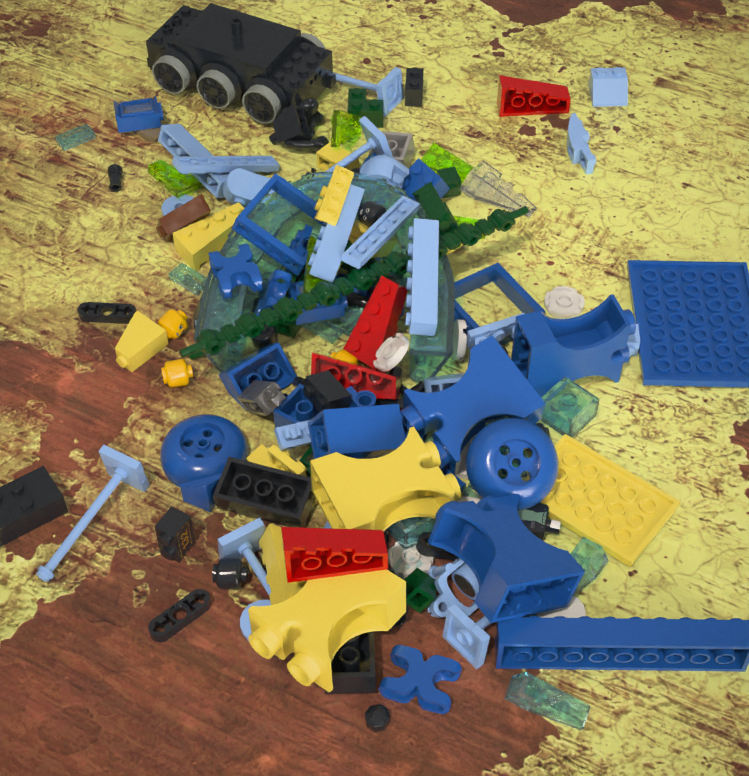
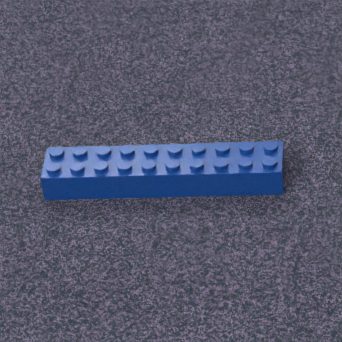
(622, 644)

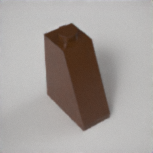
(182, 217)

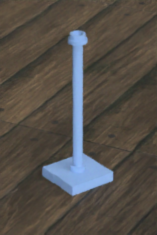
(388, 89)
(375, 140)
(121, 469)
(243, 544)
(466, 635)

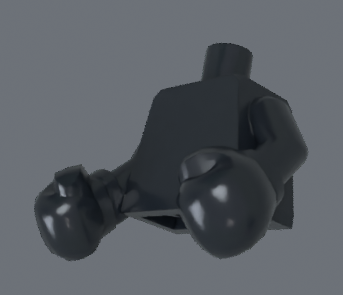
(293, 129)

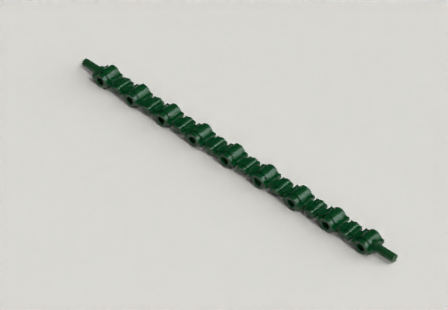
(326, 293)

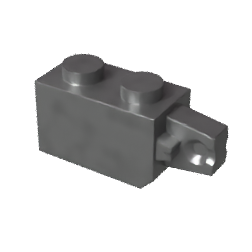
(261, 397)

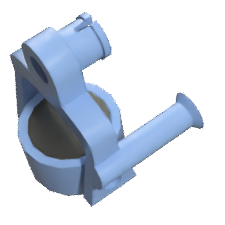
(463, 579)

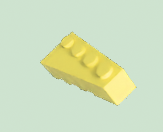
(205, 236)
(273, 558)

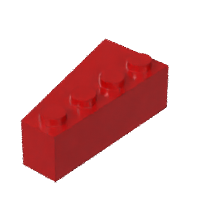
(531, 97)
(377, 321)
(359, 377)
(332, 552)

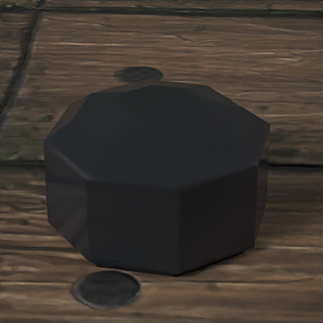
(377, 718)

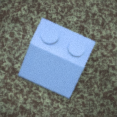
(608, 87)

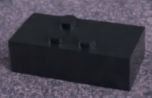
(264, 493)
(29, 504)
(354, 666)

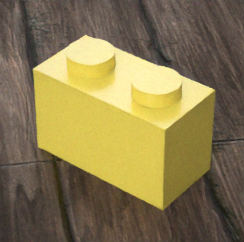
(329, 156)

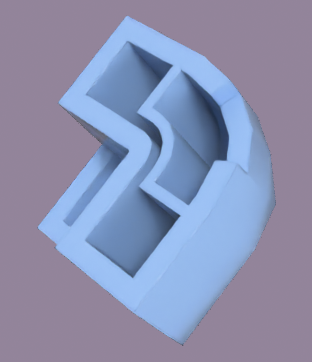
(385, 167)

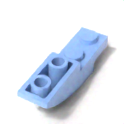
(577, 145)

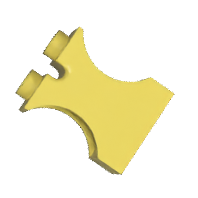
(382, 489)
(324, 619)

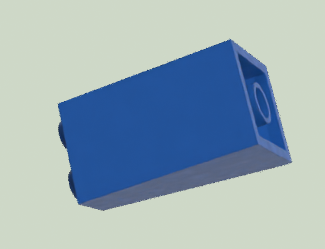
(357, 431)

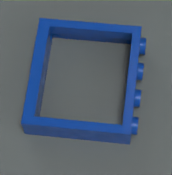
(263, 239)
(505, 282)

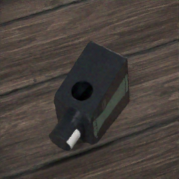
(536, 520)

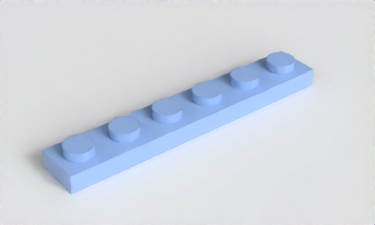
(221, 164)
(380, 232)

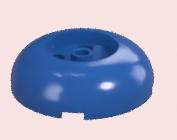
(190, 454)
(485, 461)

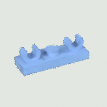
(498, 329)
(293, 435)

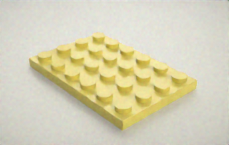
(606, 502)

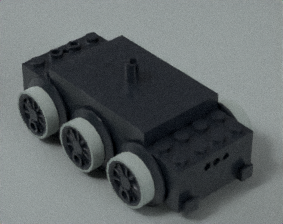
(238, 59)

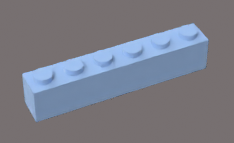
(182, 143)
(334, 238)
(423, 277)

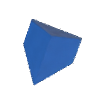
(201, 492)

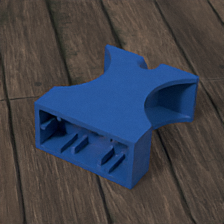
(572, 347)
(486, 392)
(512, 565)

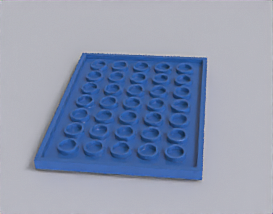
(691, 322)

